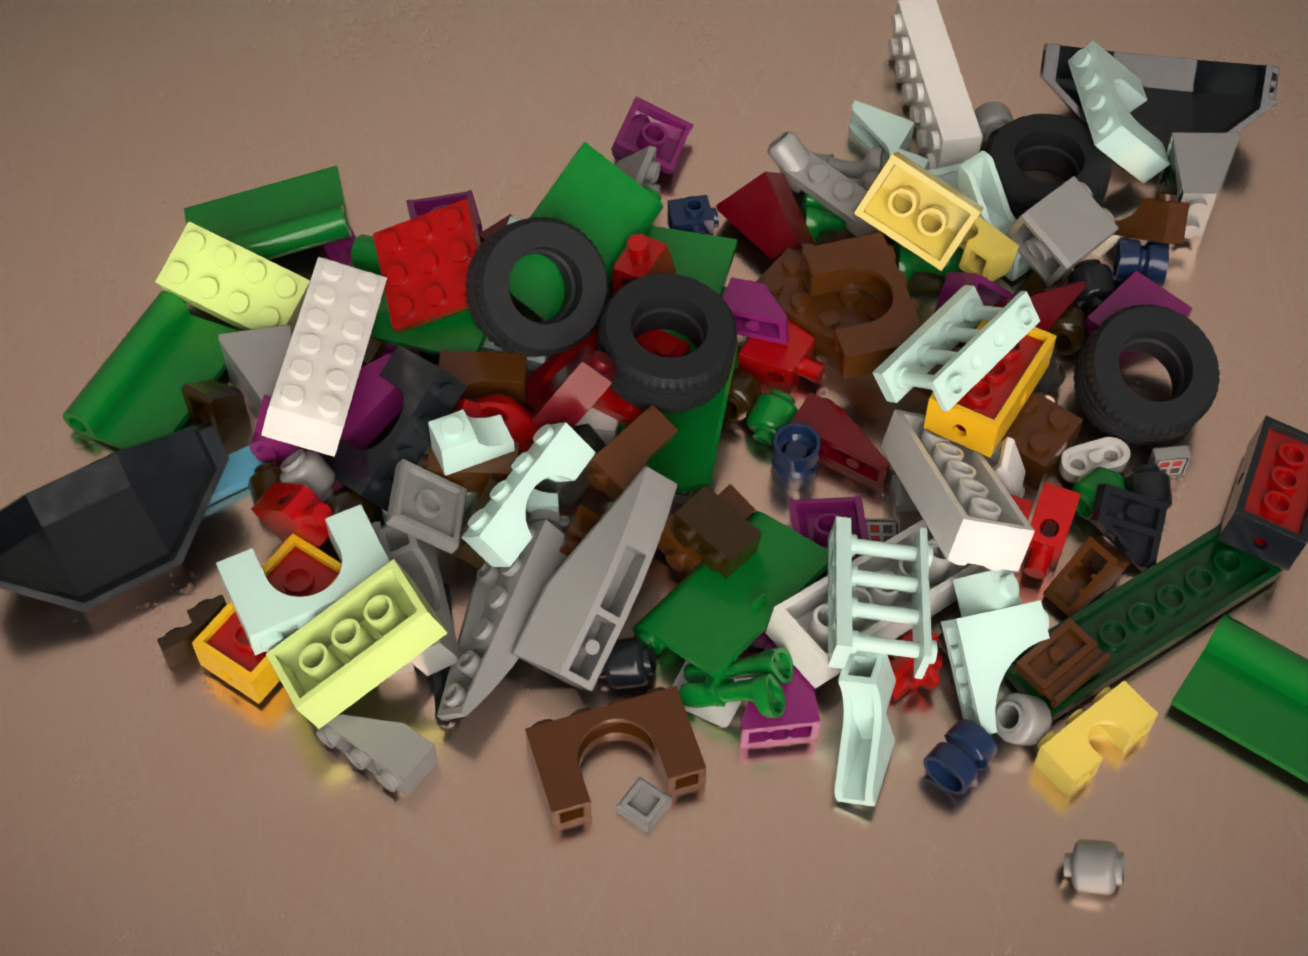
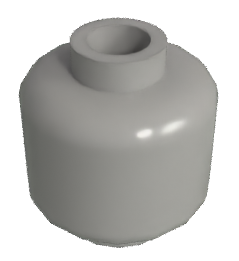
(992, 117)
(308, 469)
(1022, 719)
(1095, 867)

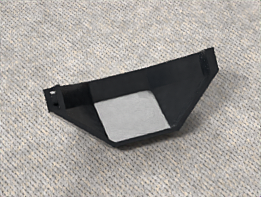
(1179, 91)
(111, 520)

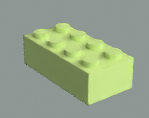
(232, 281)
(355, 644)

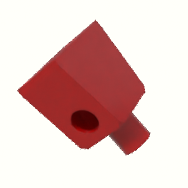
(641, 258)
(782, 364)
(298, 514)
(1051, 527)

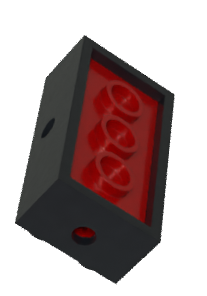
(1271, 496)

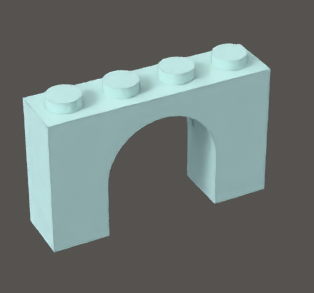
(1108, 97)
(273, 616)

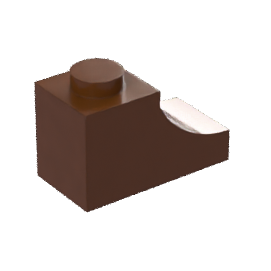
(1157, 220)
(1086, 575)

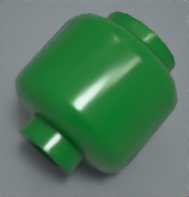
(769, 414)
(1088, 485)

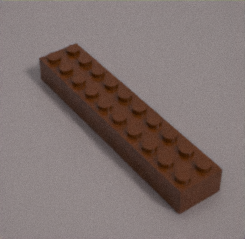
(1039, 430)

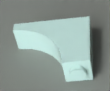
(983, 650)

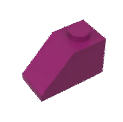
(756, 311)

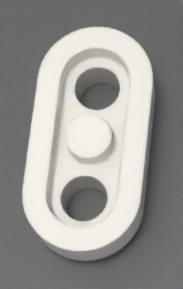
(1093, 455)

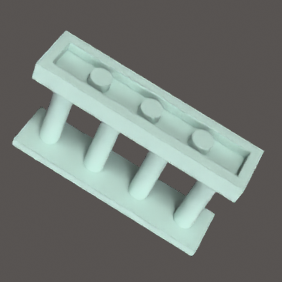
(941, 333)
(845, 608)

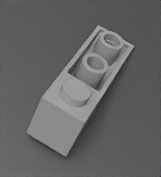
(385, 747)

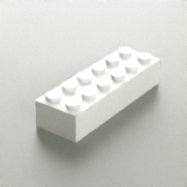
(933, 84)
(324, 357)
(957, 496)
(802, 620)

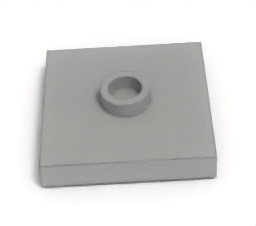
(426, 506)

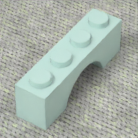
(501, 528)

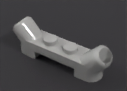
(820, 181)

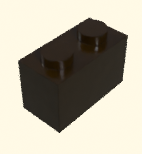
(715, 532)

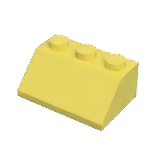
(918, 210)

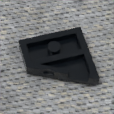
(1130, 523)

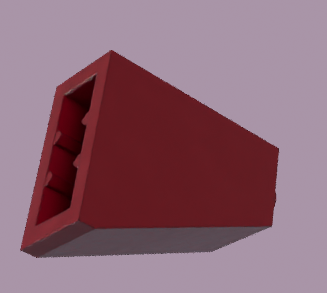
(768, 215)
(574, 388)

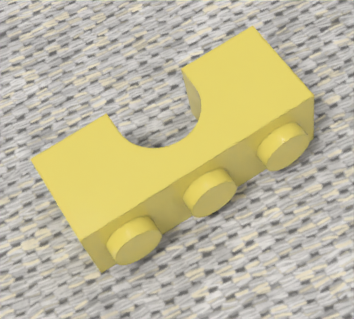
(987, 251)
(1115, 716)

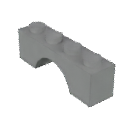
(422, 566)

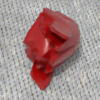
(514, 415)

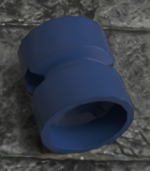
(1147, 259)
(795, 456)
(957, 762)

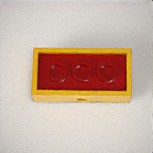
(995, 401)
(223, 647)

